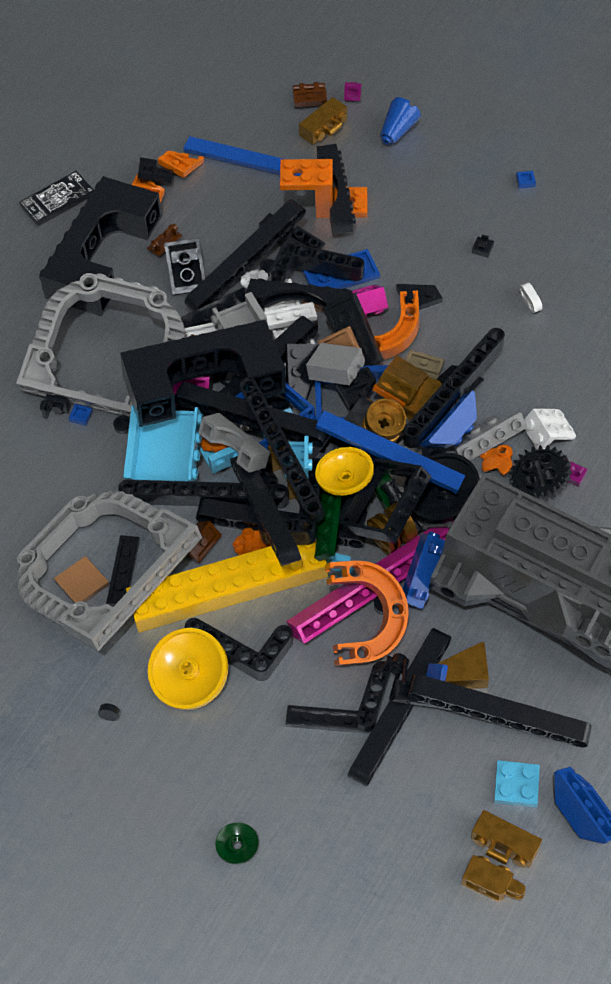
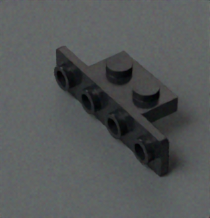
(203, 314)

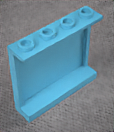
(164, 449)

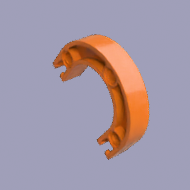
(404, 332)
(389, 593)

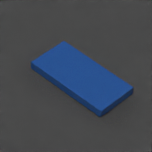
(322, 280)

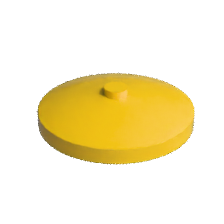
(187, 669)

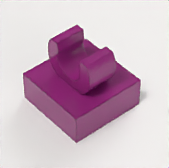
(352, 91)
(577, 475)

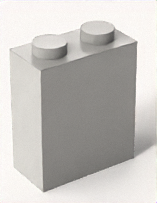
(335, 363)

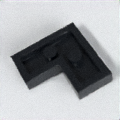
(148, 171)

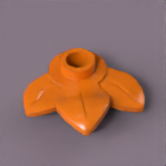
(496, 458)

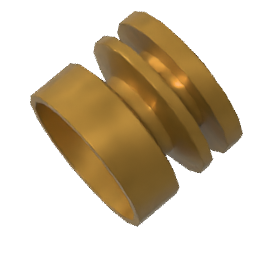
(385, 413)
(379, 521)

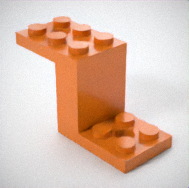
(318, 176)

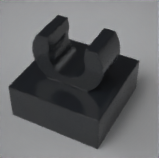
(483, 246)

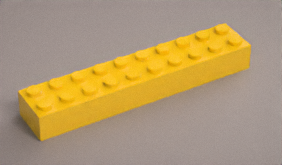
(225, 585)

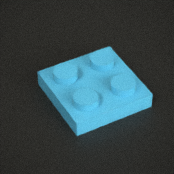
(517, 784)

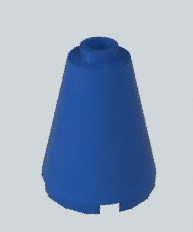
(399, 120)

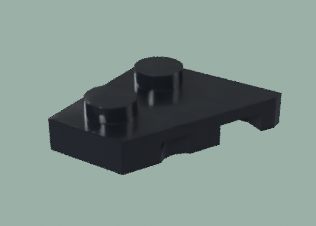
(427, 294)
(359, 386)

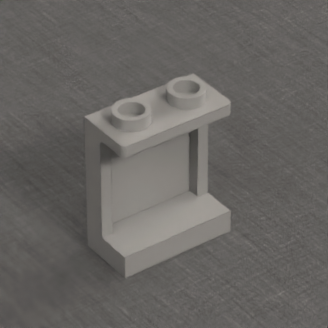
(239, 314)

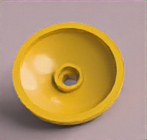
(344, 471)

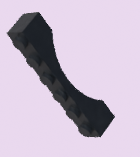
(340, 213)
(274, 292)

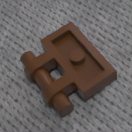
(309, 94)

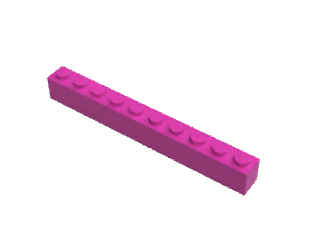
(352, 596)

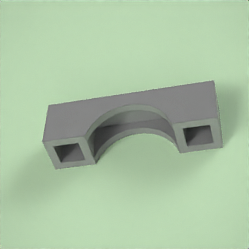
(220, 430)

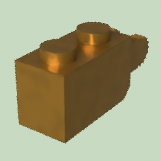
(492, 880)

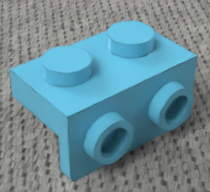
(302, 452)

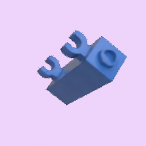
(421, 569)

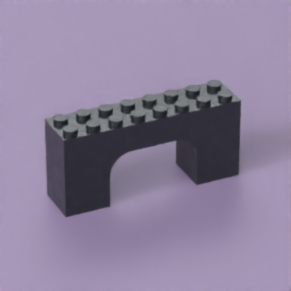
(108, 210)
(155, 369)

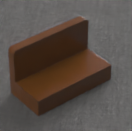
(209, 538)

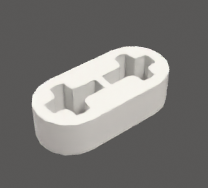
(530, 297)

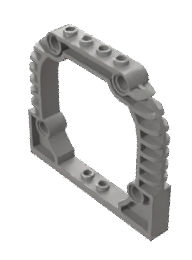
(37, 376)
(98, 624)

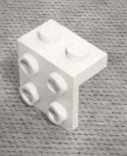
(546, 426)

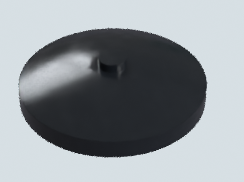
(441, 504)

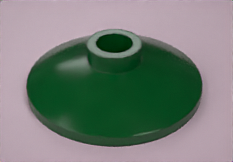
(234, 834)

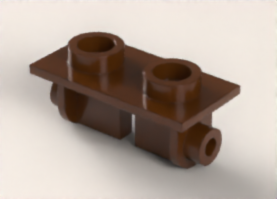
(169, 235)

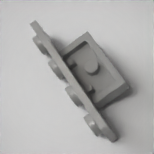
(490, 434)

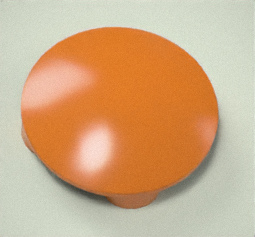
(248, 542)

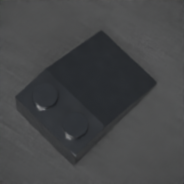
(184, 265)

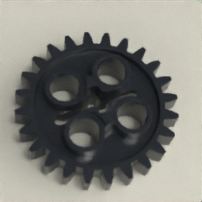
(558, 468)

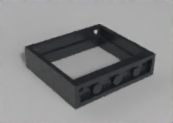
(357, 501)

